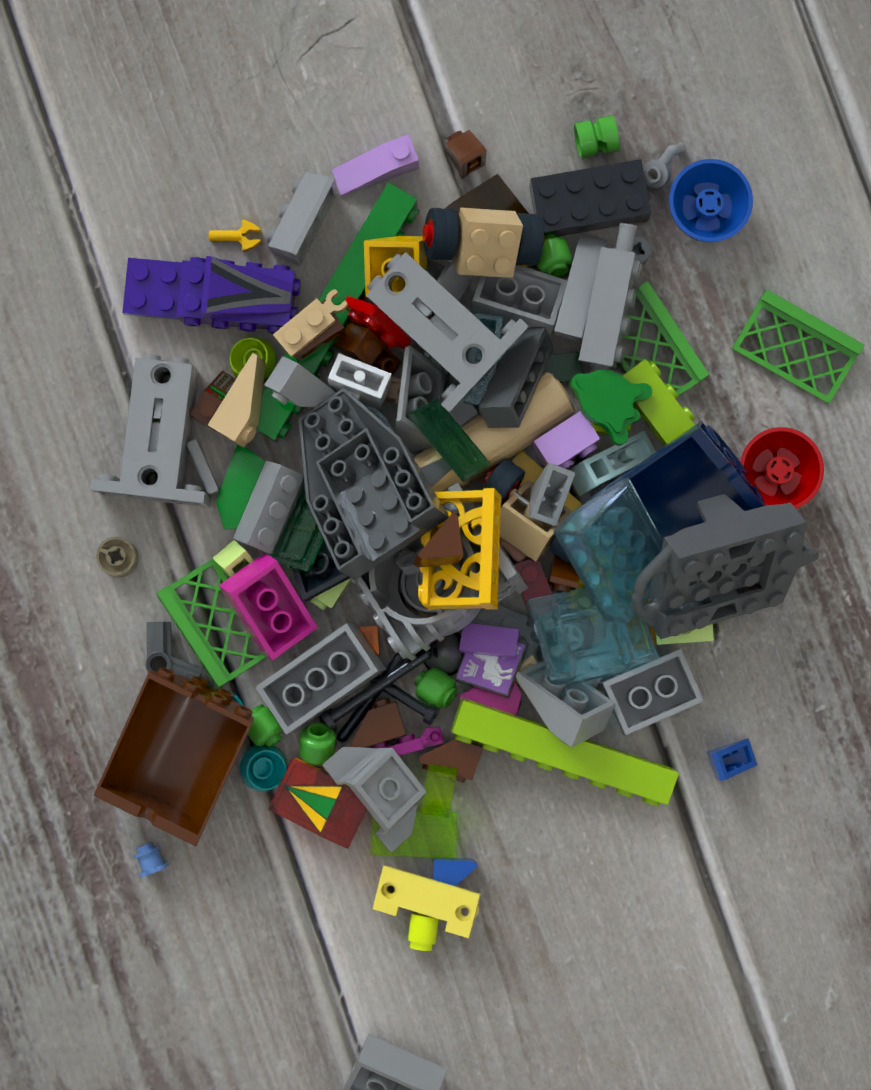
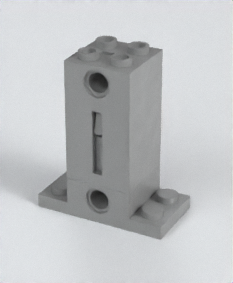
(441, 325)
(157, 435)

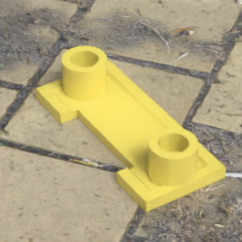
(428, 898)

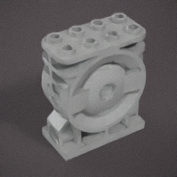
(411, 632)

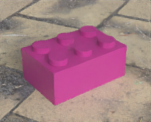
(268, 606)

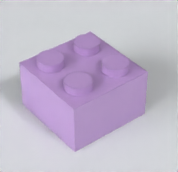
(566, 442)

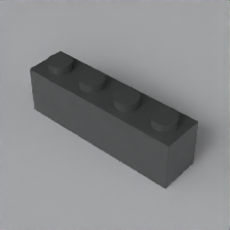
(516, 379)

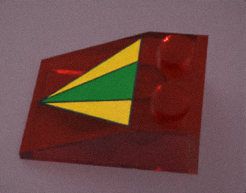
(318, 803)

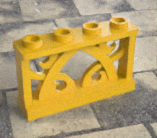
(484, 581)

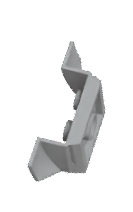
(382, 786)

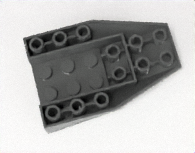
(363, 485)

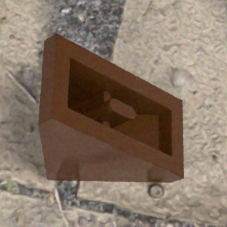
(443, 547)

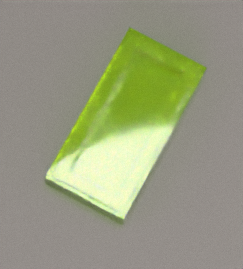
(439, 790)

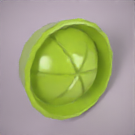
(243, 350)

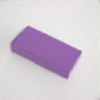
(490, 640)

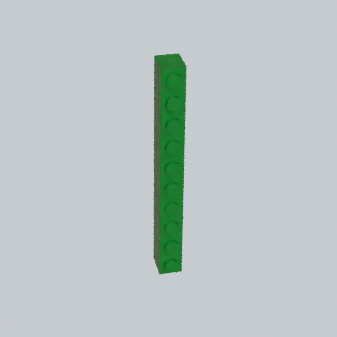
(385, 220)

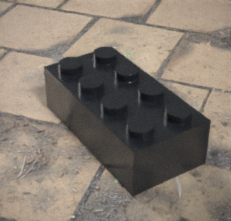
(591, 198)

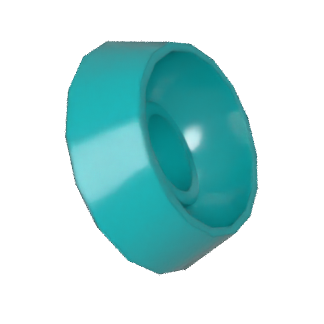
(263, 768)

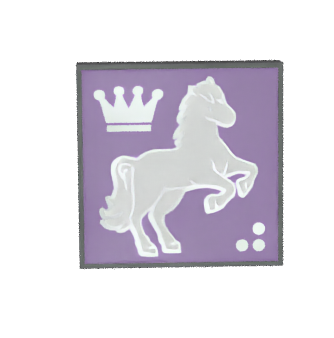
(491, 672)

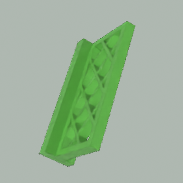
(810, 324)
(672, 335)
(191, 630)

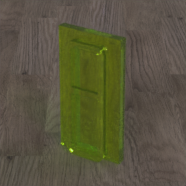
(429, 838)

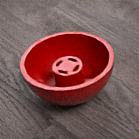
(797, 466)

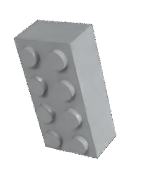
(320, 678)

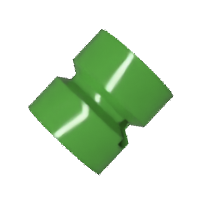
(596, 137)

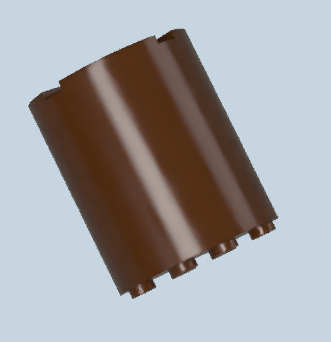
(175, 753)

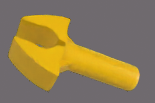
(237, 236)

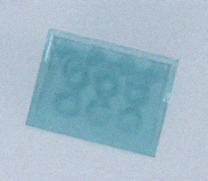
(610, 546)

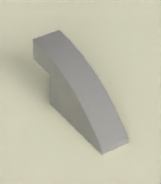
(579, 288)

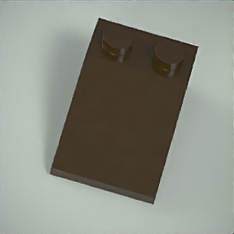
(489, 195)

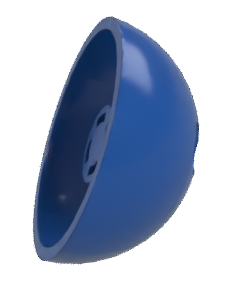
(721, 189)

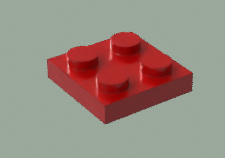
(377, 321)

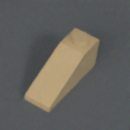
(241, 407)

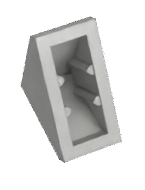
(550, 494)

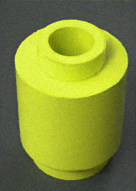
(422, 931)

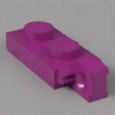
(408, 743)

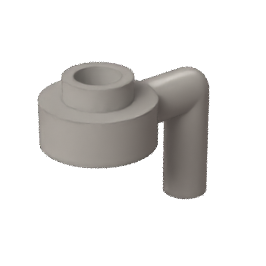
(662, 166)

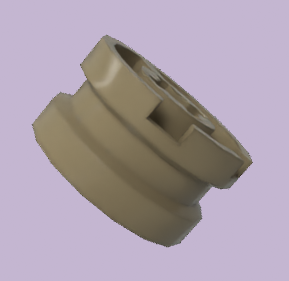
(105, 557)

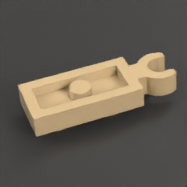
(308, 324)

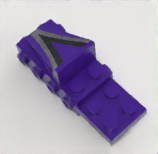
(212, 293)

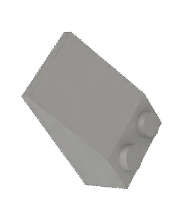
(568, 710)

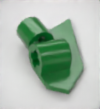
(238, 486)

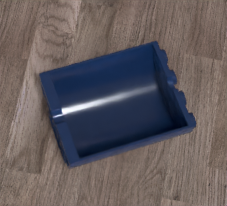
(688, 471)

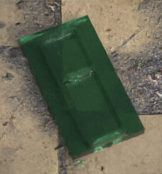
(449, 440)
(300, 538)

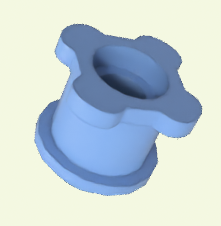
(150, 859)

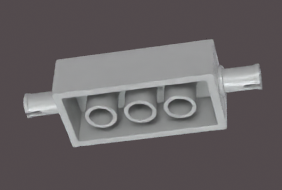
(610, 303)

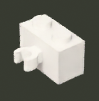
(361, 380)

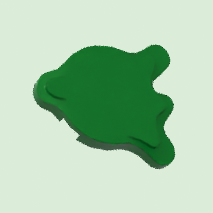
(609, 401)

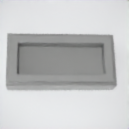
(203, 467)

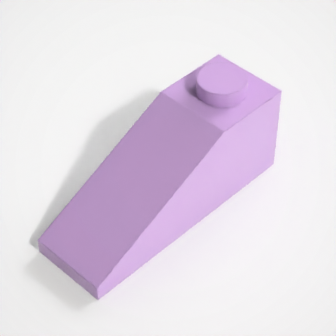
(377, 165)

